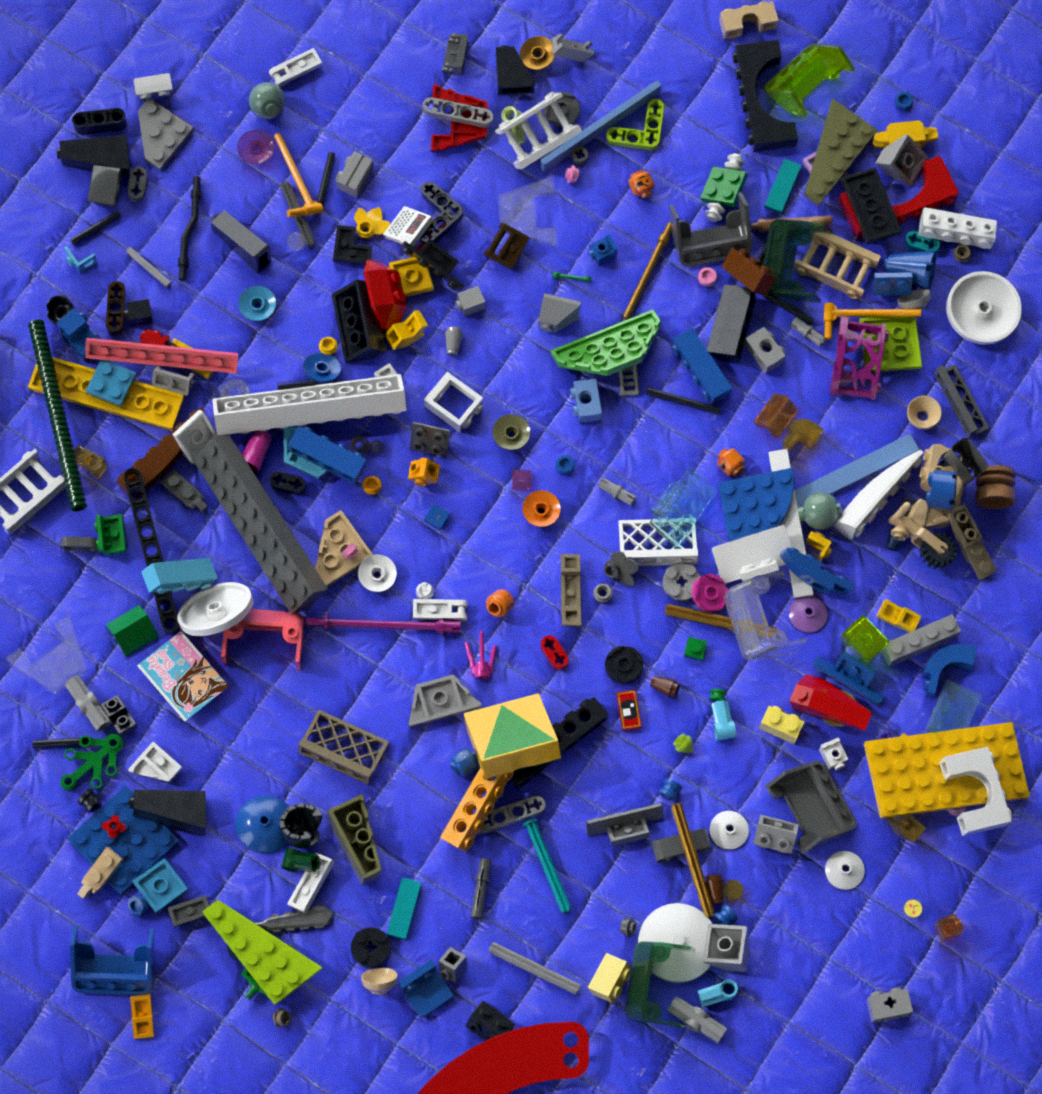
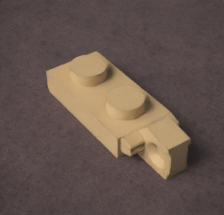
(100, 872)

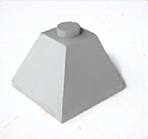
(902, 160)
(557, 313)
(727, 947)

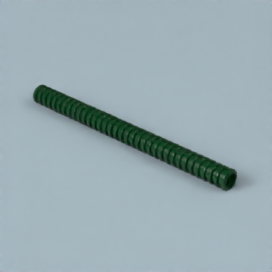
(57, 415)

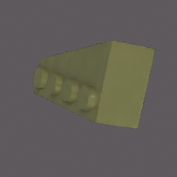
(355, 836)

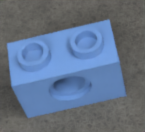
(586, 390)

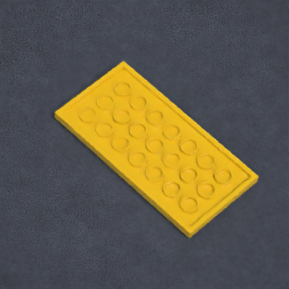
(911, 780)

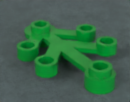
(94, 759)

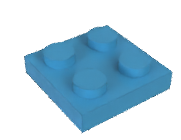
(111, 383)
(160, 885)

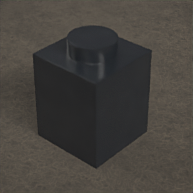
(138, 313)

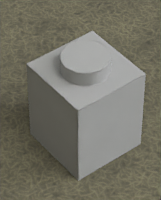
(470, 301)

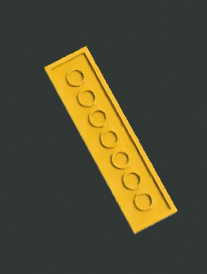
(142, 403)

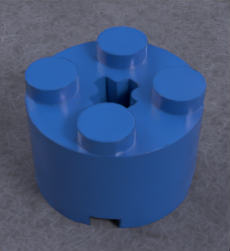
(942, 490)

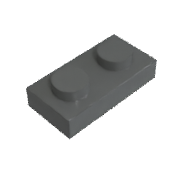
(188, 911)

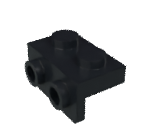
(488, 1022)

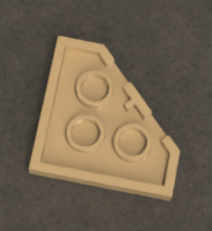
(335, 538)

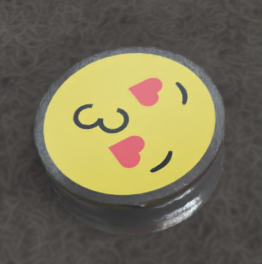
(912, 909)

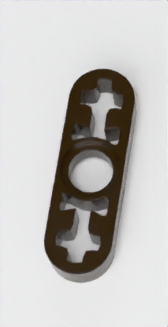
(118, 315)

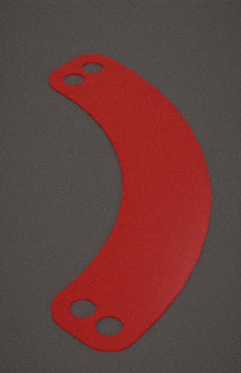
(513, 1061)

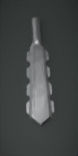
(316, 917)

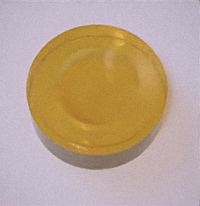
(733, 890)

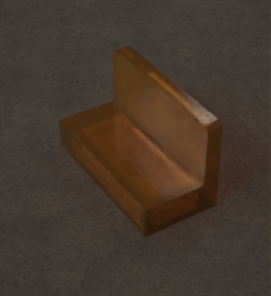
(776, 414)

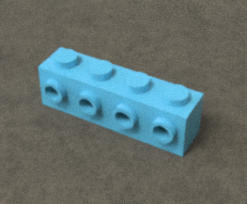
(179, 575)

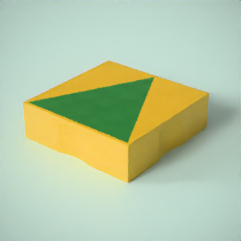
(512, 735)

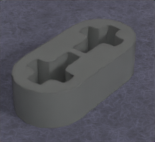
(141, 184)
(83, 544)

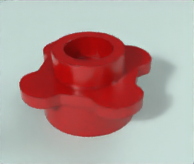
(113, 833)

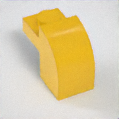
(406, 332)

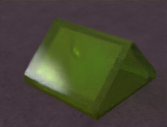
(864, 640)

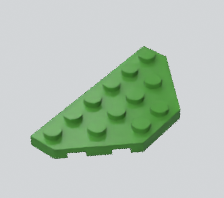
(612, 347)

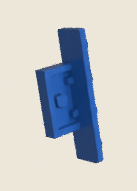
(852, 674)

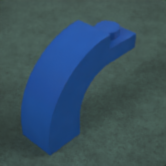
(950, 656)

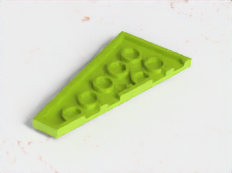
(269, 960)

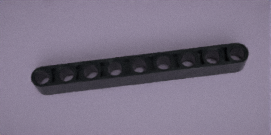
(147, 542)

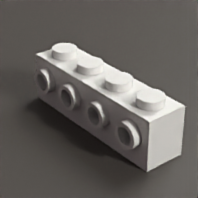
(957, 228)

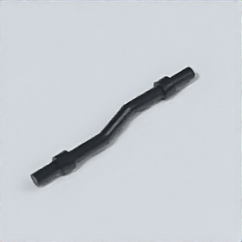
(183, 261)

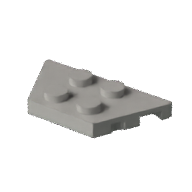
(440, 700)

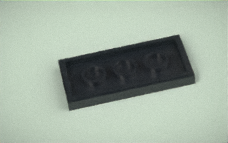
(871, 206)

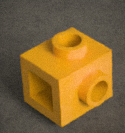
(423, 472)

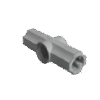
(88, 703)
(697, 1019)

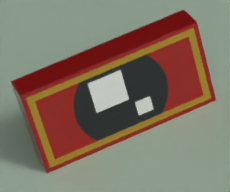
(628, 710)

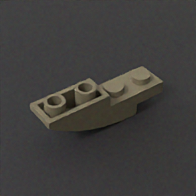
(970, 542)

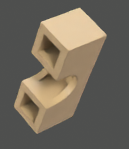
(762, 15)

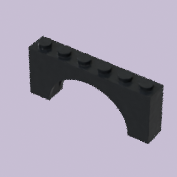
(764, 130)

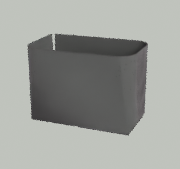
(105, 185)
(968, 453)

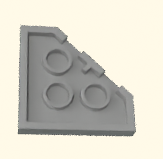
(161, 133)

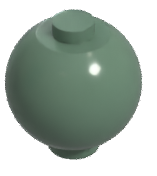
(267, 100)
(820, 511)

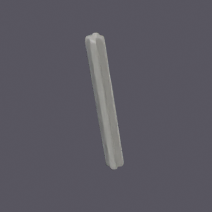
(534, 968)

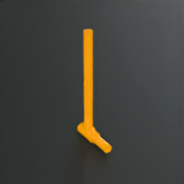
(310, 207)
(831, 314)

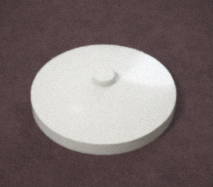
(983, 307)
(215, 609)
(681, 926)

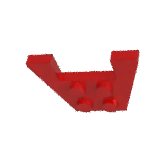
(460, 132)

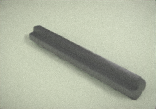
(300, 220)

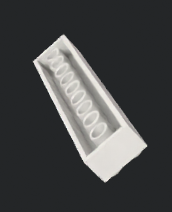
(309, 405)

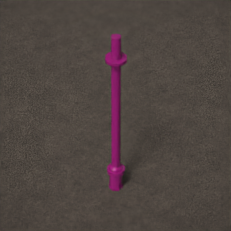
(439, 626)

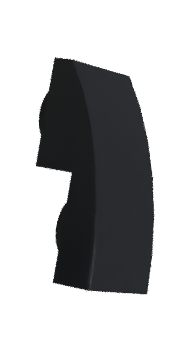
(119, 716)

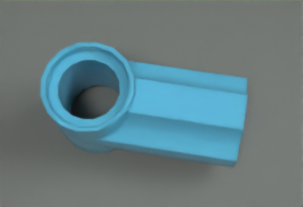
(724, 726)
(715, 994)

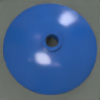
(258, 836)

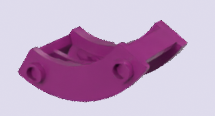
(839, 376)

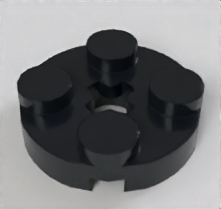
(362, 955)

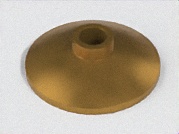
(533, 47)

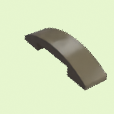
(570, 590)

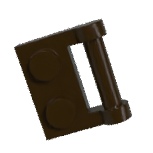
(511, 250)

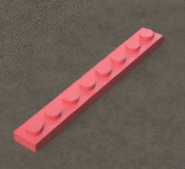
(161, 355)

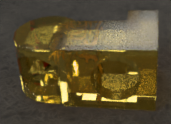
(90, 461)

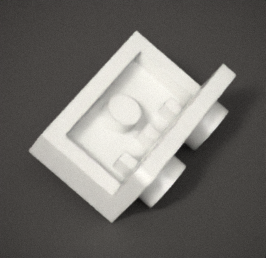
(152, 85)

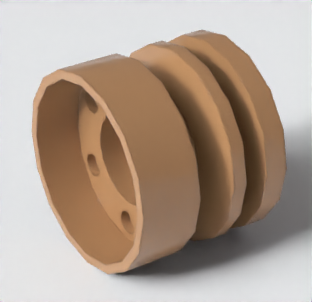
(996, 487)

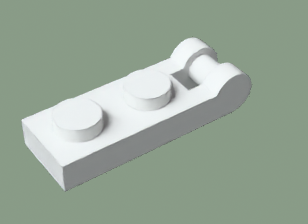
(295, 67)
(439, 609)

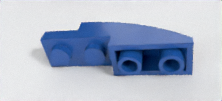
(809, 571)

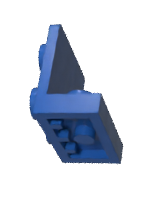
(425, 989)

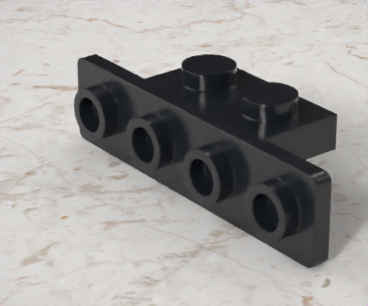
(436, 259)

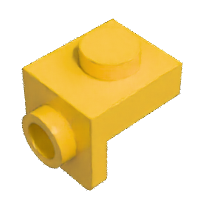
(820, 542)

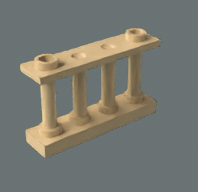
(837, 245)

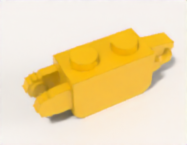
(915, 129)

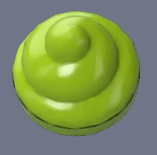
(683, 744)

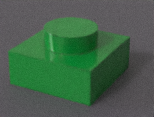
(695, 649)

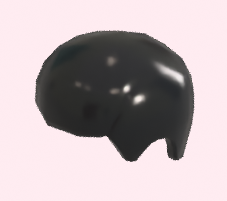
(58, 307)

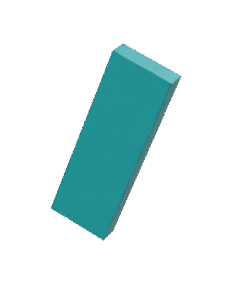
(782, 186)
(404, 908)

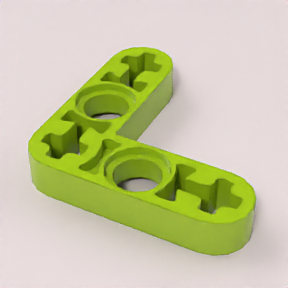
(643, 136)

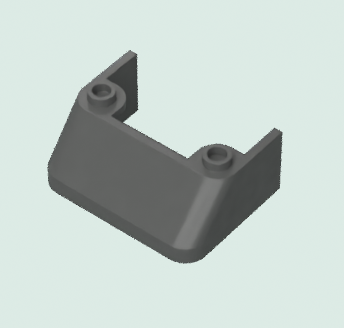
(712, 243)

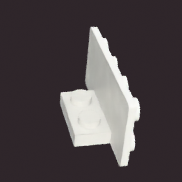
(751, 554)

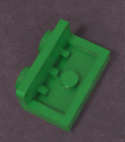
(111, 534)

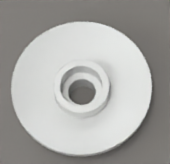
(380, 564)
(724, 838)
(840, 878)

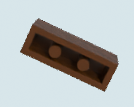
(749, 271)

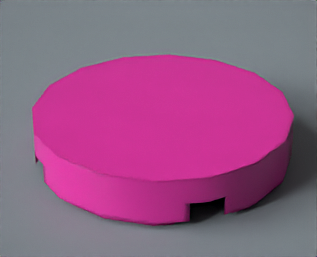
(709, 593)

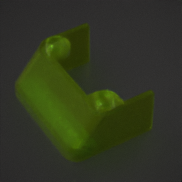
(805, 73)

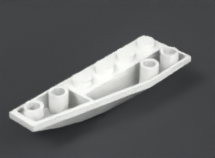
(874, 496)

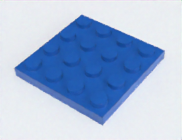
(138, 846)

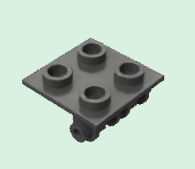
(429, 439)

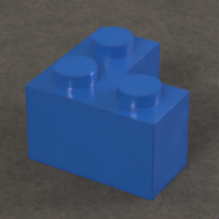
(75, 331)

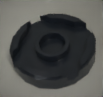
(624, 665)

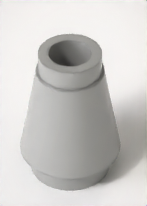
(453, 340)

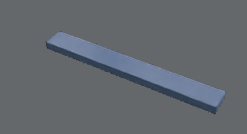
(600, 126)
(859, 469)

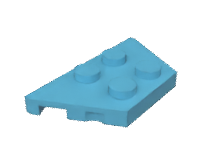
(297, 462)

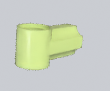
(517, 130)

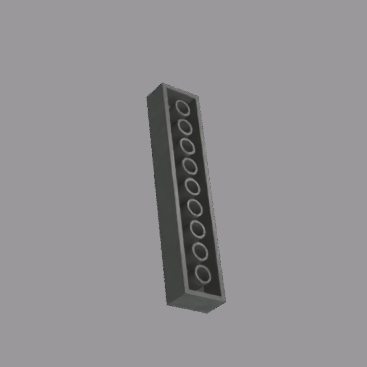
(260, 523)

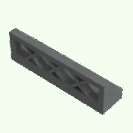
(957, 402)

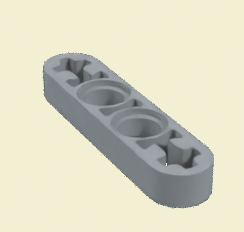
(458, 109)
(510, 818)

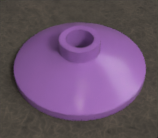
(803, 621)

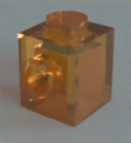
(948, 928)

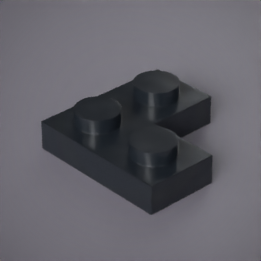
(346, 251)

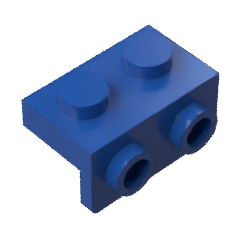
(892, 283)

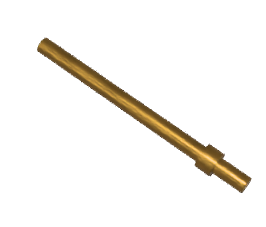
(662, 241)

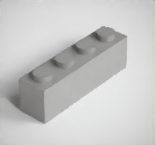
(921, 640)

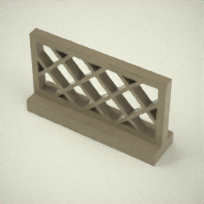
(332, 758)

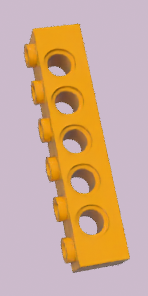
(471, 801)

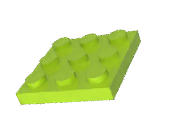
(902, 346)

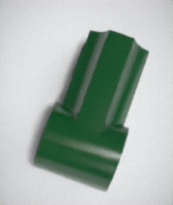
(297, 860)

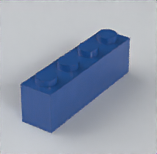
(701, 366)
(327, 455)

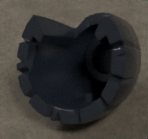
(300, 825)

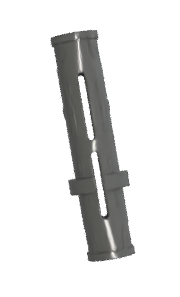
(484, 867)

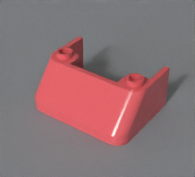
(267, 620)

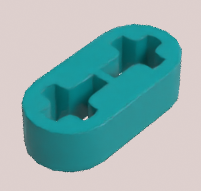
(921, 243)

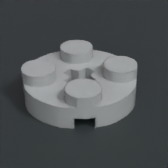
(673, 574)

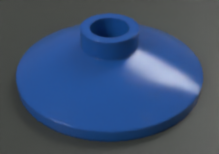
(321, 367)

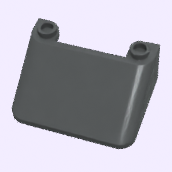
(814, 803)

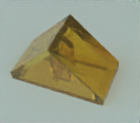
(906, 827)

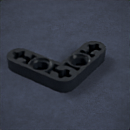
(445, 213)

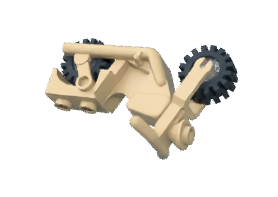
(934, 547)

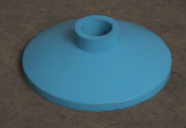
(253, 296)

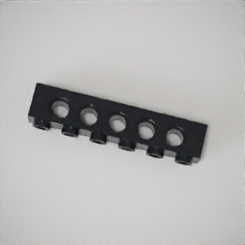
(587, 707)

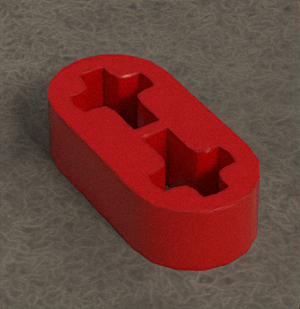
(557, 650)

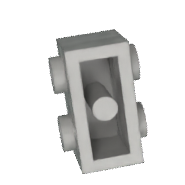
(775, 834)

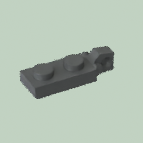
(184, 491)

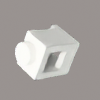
(833, 762)

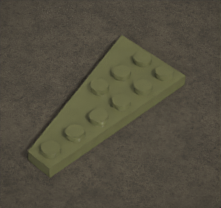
(838, 147)

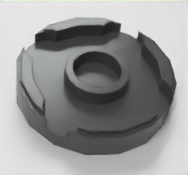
(569, 106)

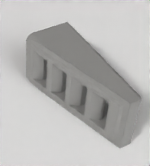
(629, 392)

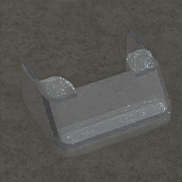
(750, 623)

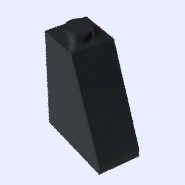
(512, 73)

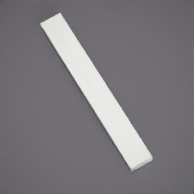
(780, 460)

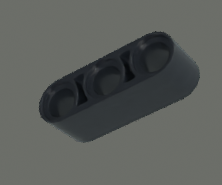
(107, 125)

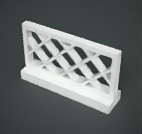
(656, 557)

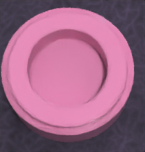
(707, 277)

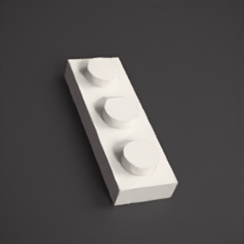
(310, 885)

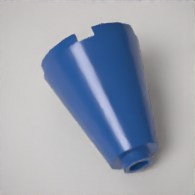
(919, 263)

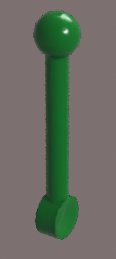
(556, 275)

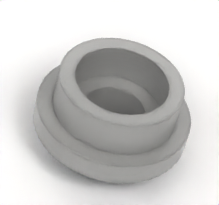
(602, 587)

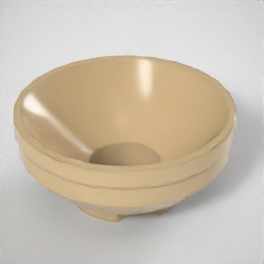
(927, 405)
(379, 980)

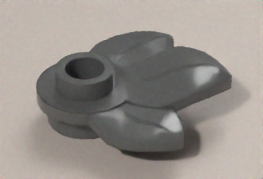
(621, 568)

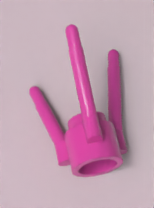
(482, 669)

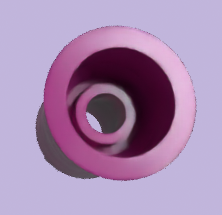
(256, 450)

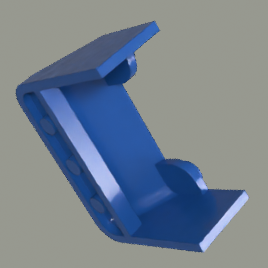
(111, 972)

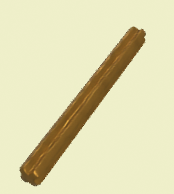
(700, 616)
(692, 859)

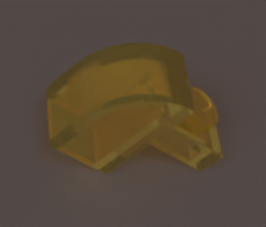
(803, 431)

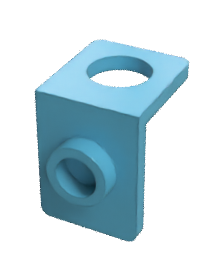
(80, 267)

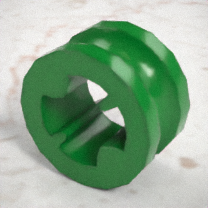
(717, 695)

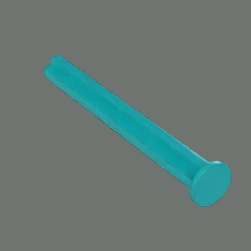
(548, 865)

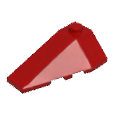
(823, 700)

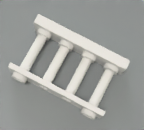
(538, 149)
(40, 497)

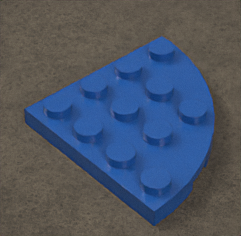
(756, 502)

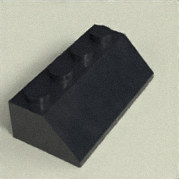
(357, 324)

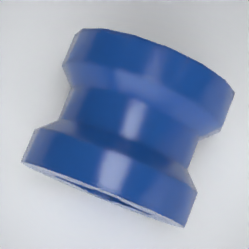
(670, 790)
(725, 916)

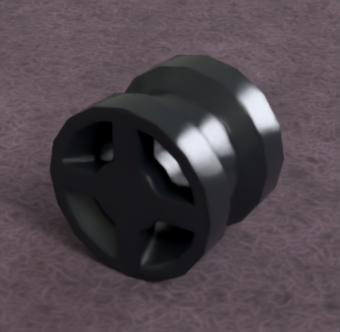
(89, 800)

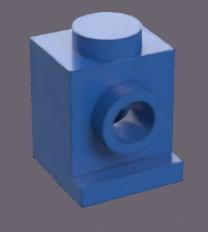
(602, 256)

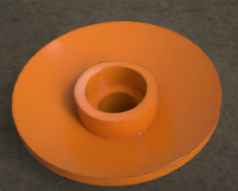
(543, 500)

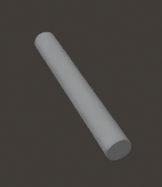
(146, 265)

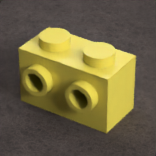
(781, 724)
(610, 978)

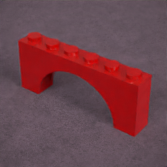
(937, 191)

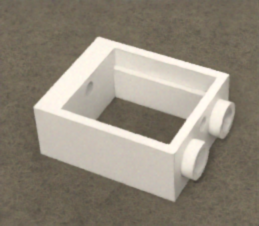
(441, 387)

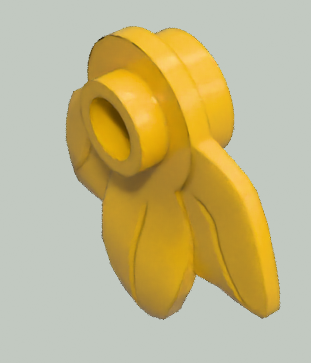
(372, 221)

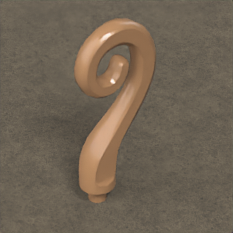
(764, 224)

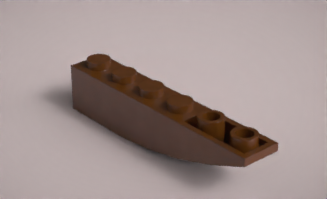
(156, 462)

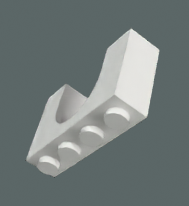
(979, 765)

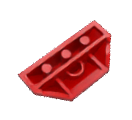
(385, 293)

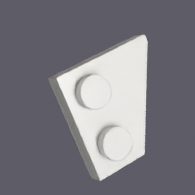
(156, 764)

